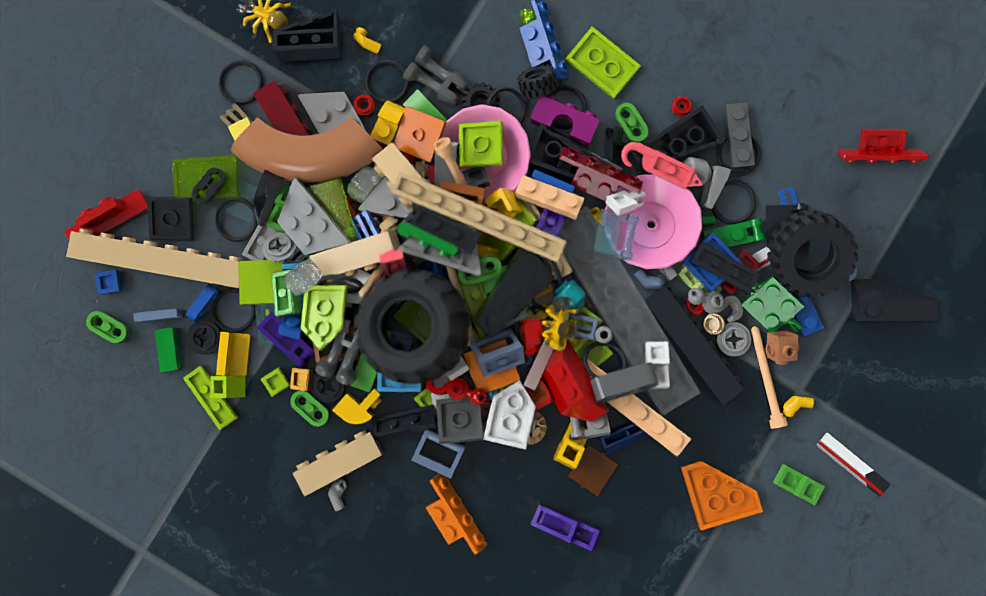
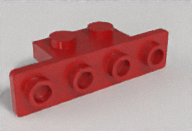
(882, 145)
(109, 214)

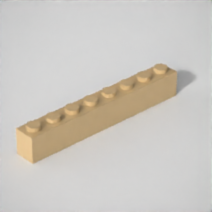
(154, 259)

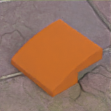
(496, 380)

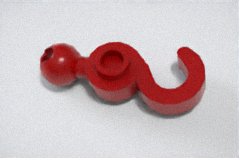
(458, 390)

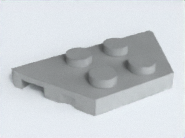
(328, 110)
(386, 204)
(308, 222)
(463, 262)

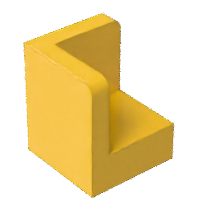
(505, 202)

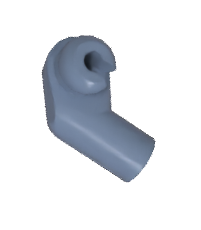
(650, 282)

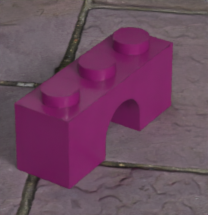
(549, 110)

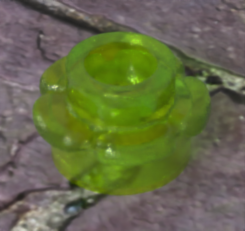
(527, 16)

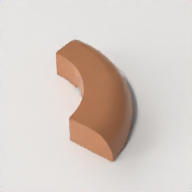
(307, 158)

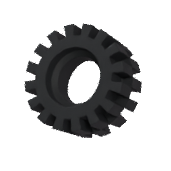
(537, 81)
(476, 90)

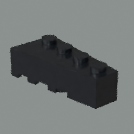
(682, 137)
(546, 153)
(517, 286)

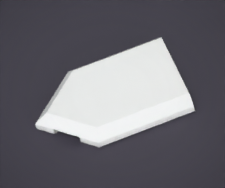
(510, 417)

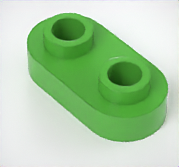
(632, 123)
(486, 273)
(108, 327)
(310, 408)

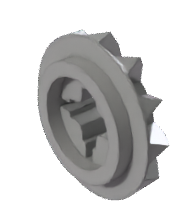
(270, 247)
(740, 346)

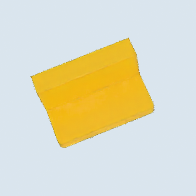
(233, 354)

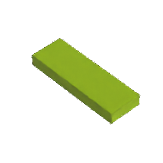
(217, 408)

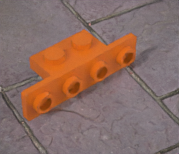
(453, 517)

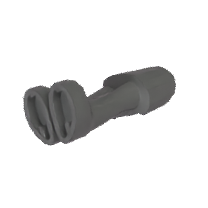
(424, 59)
(328, 366)

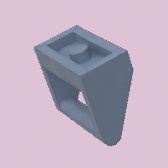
(501, 358)
(432, 463)

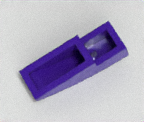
(567, 527)

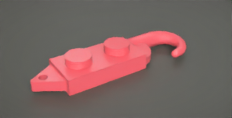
(663, 166)

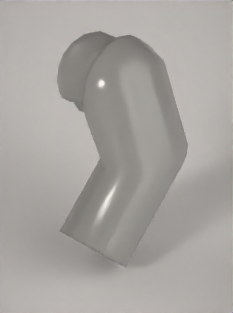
(335, 493)

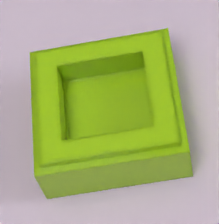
(275, 382)

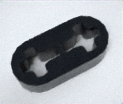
(213, 189)

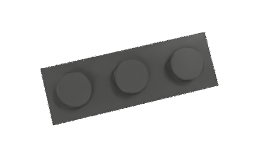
(739, 135)

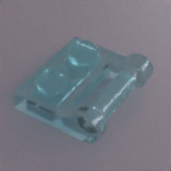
(609, 231)

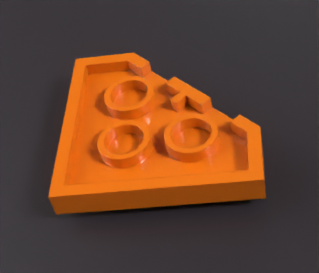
(717, 496)

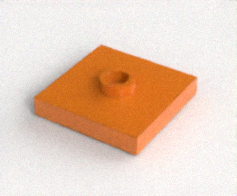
(419, 133)

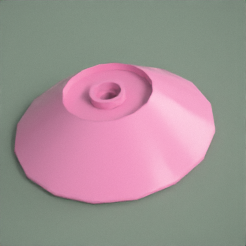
(515, 145)
(675, 219)

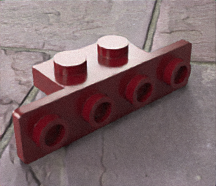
(597, 177)

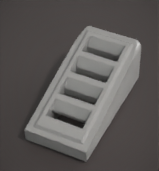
(713, 187)

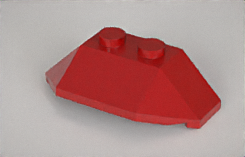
(571, 386)

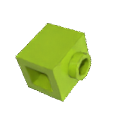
(227, 386)

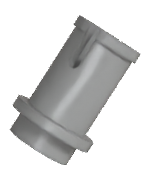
(608, 334)

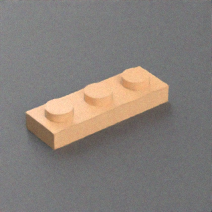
(549, 197)

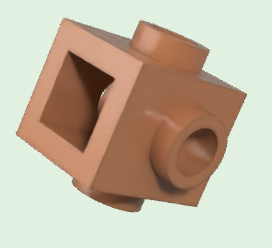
(782, 347)

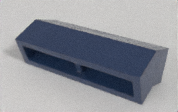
(622, 443)

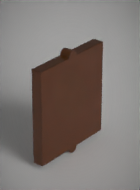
(593, 470)

